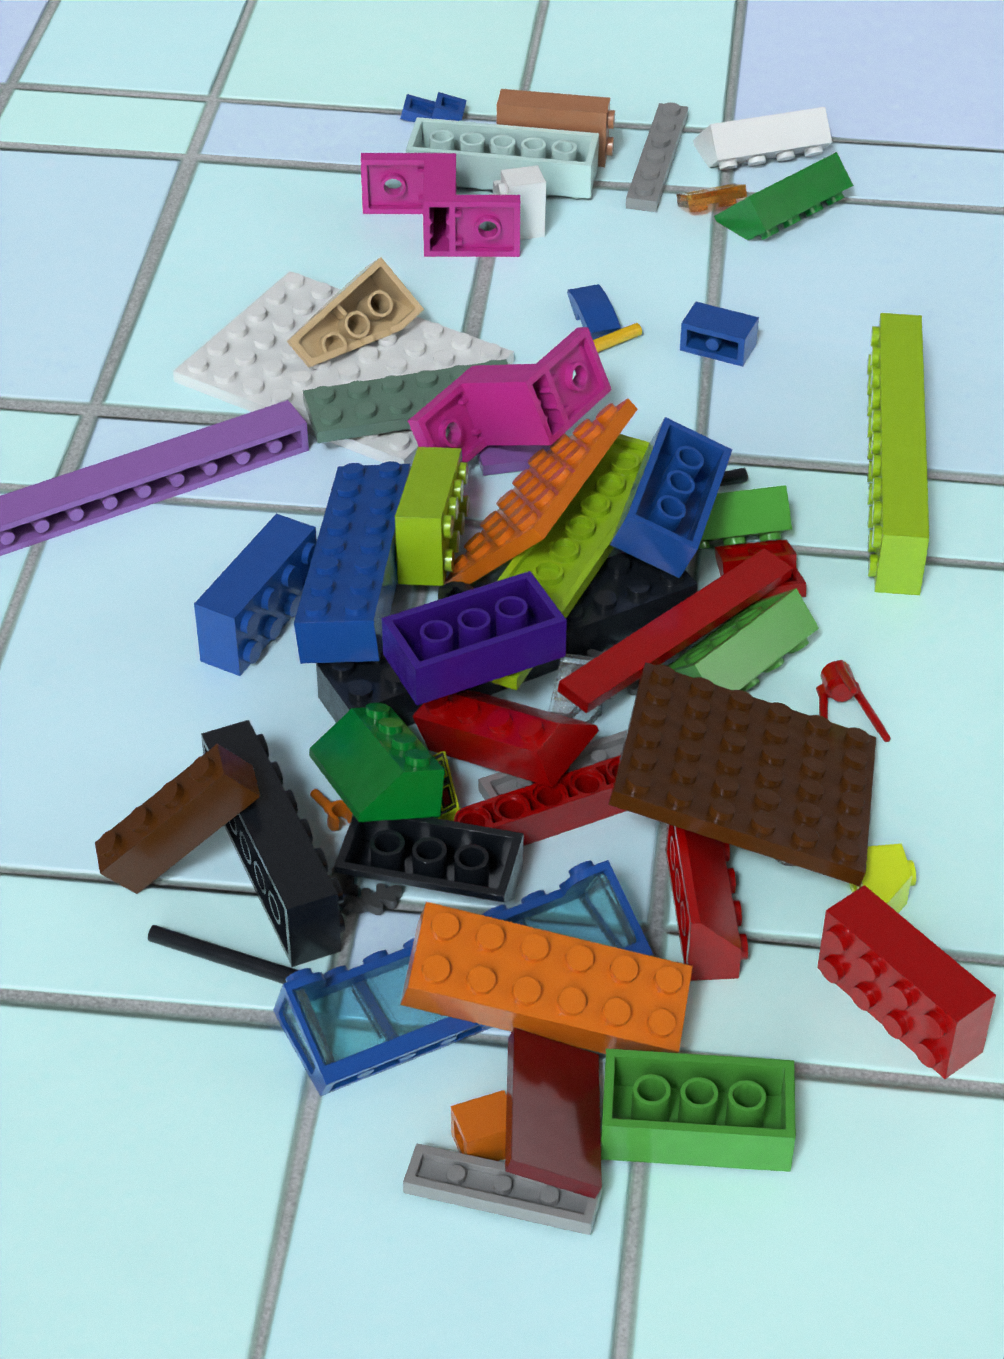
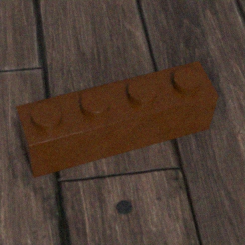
(177, 819)

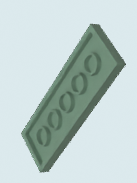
(376, 404)

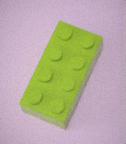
(431, 516)

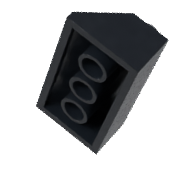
(435, 856)

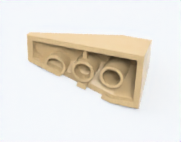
(359, 314)

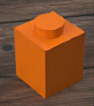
(481, 1126)

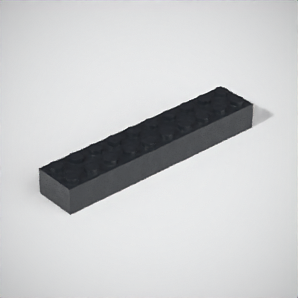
(613, 606)

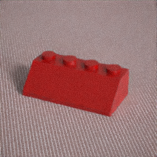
(503, 735)
(705, 905)

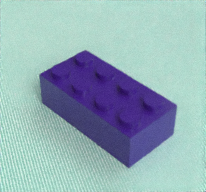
(473, 637)

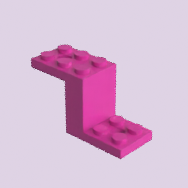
(448, 218)
(515, 400)

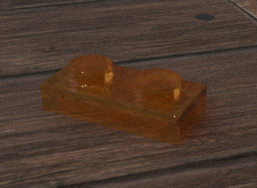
(723, 195)

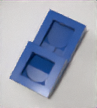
(445, 108)
(594, 310)

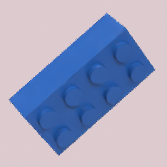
(671, 497)
(254, 595)

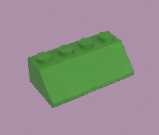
(748, 514)
(750, 642)

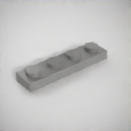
(489, 1188)

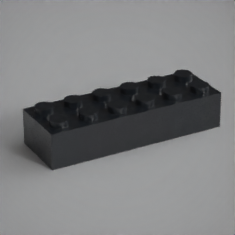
(280, 855)

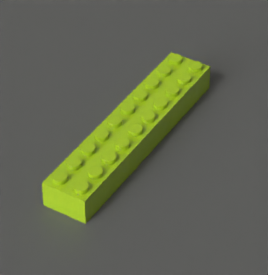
(897, 455)

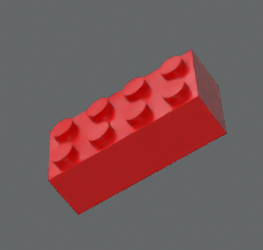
(905, 982)

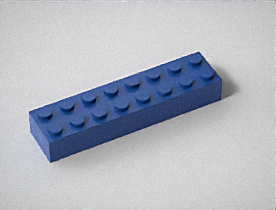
(352, 567)

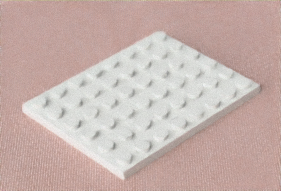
(257, 368)

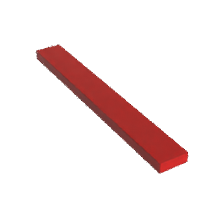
(674, 630)

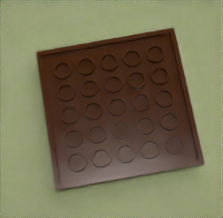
(748, 773)

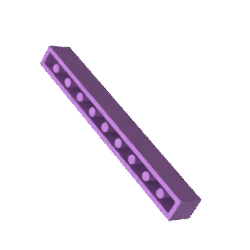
(150, 475)

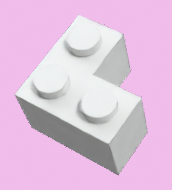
(531, 187)

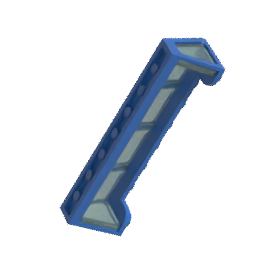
(353, 1021)

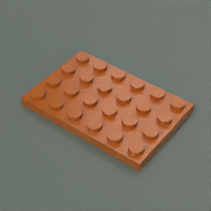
(540, 494)

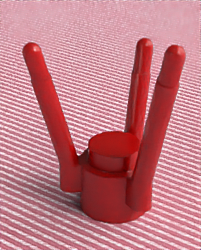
(841, 686)

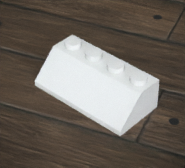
(764, 138)

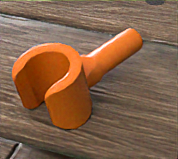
(333, 809)

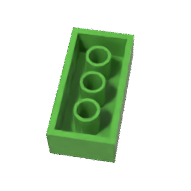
(698, 1110)

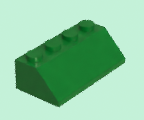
(787, 199)
(379, 766)

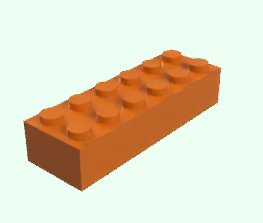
(544, 983)

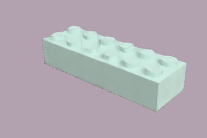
(484, 149)

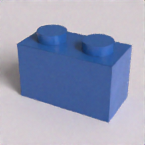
(719, 333)

